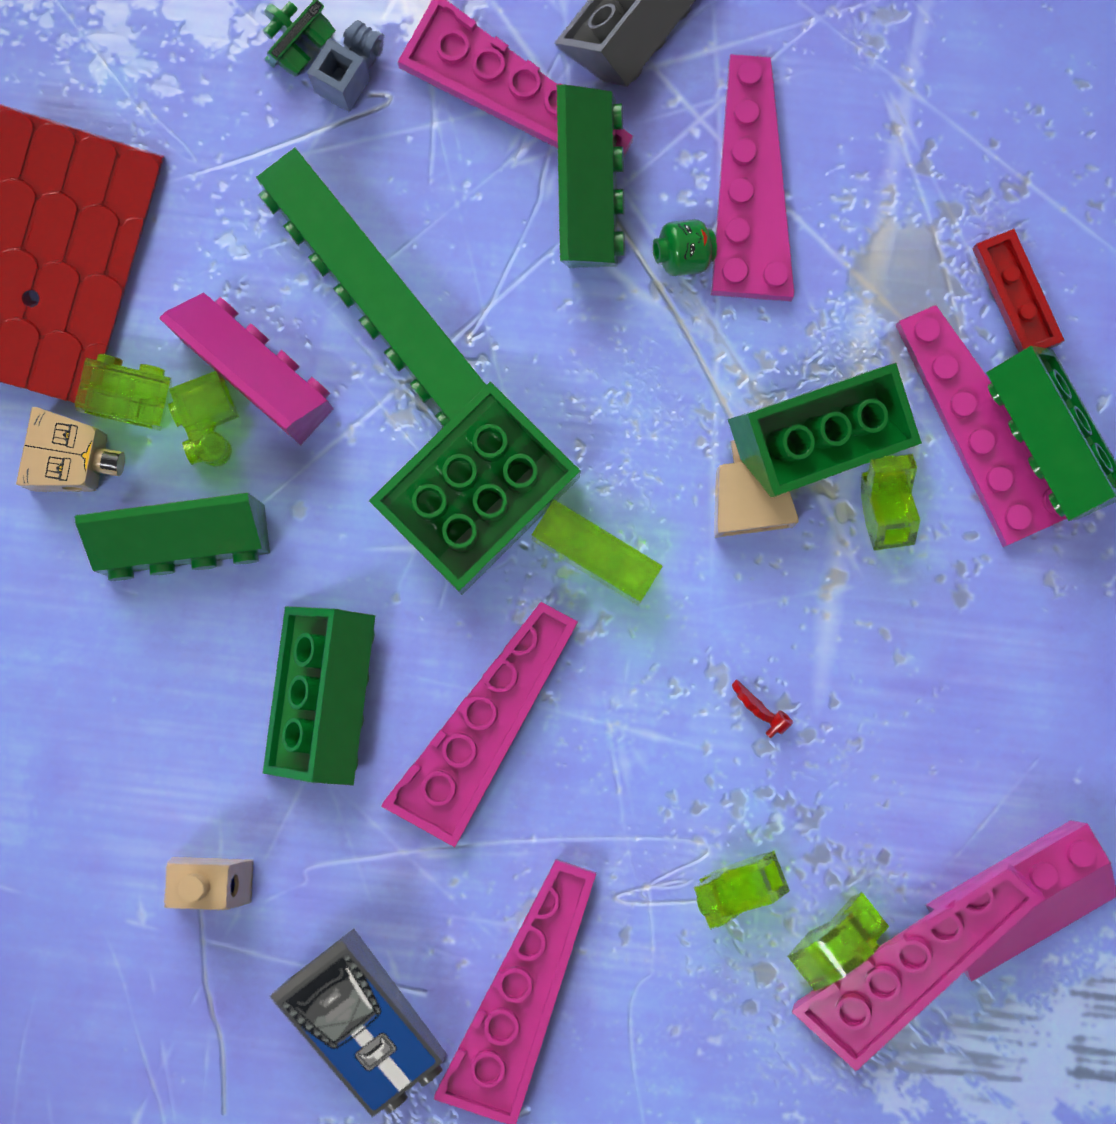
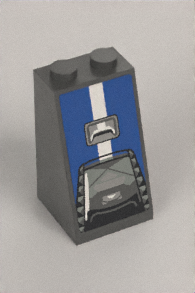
(361, 1024)

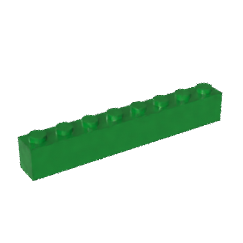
(369, 284)

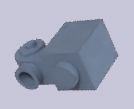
(343, 71)

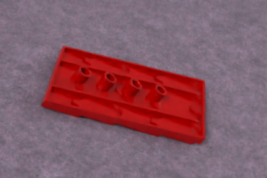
(69, 234)

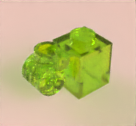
(199, 408)

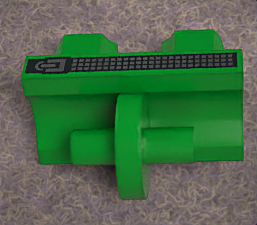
(310, 22)

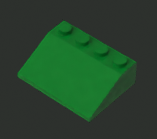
(475, 487)

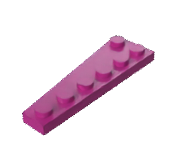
(484, 72)
(751, 210)
(978, 428)
(463, 757)
(915, 966)
(508, 1029)

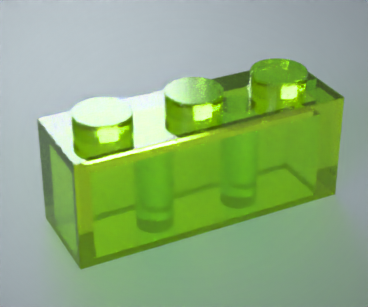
(596, 552)

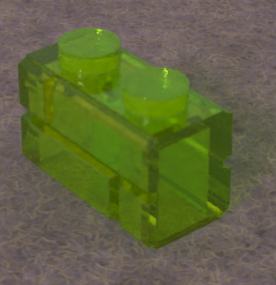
(123, 392)

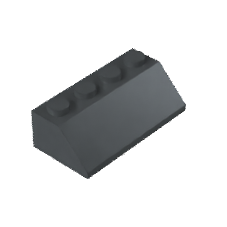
(620, 35)

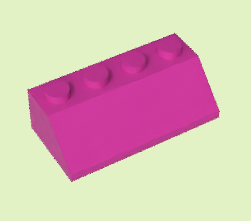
(249, 365)
(1073, 881)

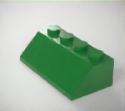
(588, 177)
(826, 430)
(1056, 431)
(174, 535)
(319, 695)

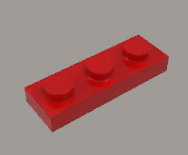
(1017, 292)

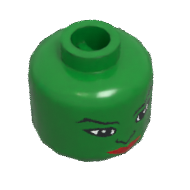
(685, 247)

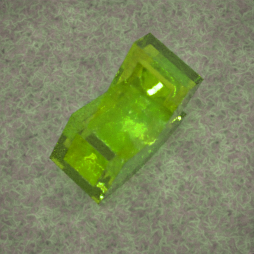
(889, 502)
(740, 888)
(839, 945)

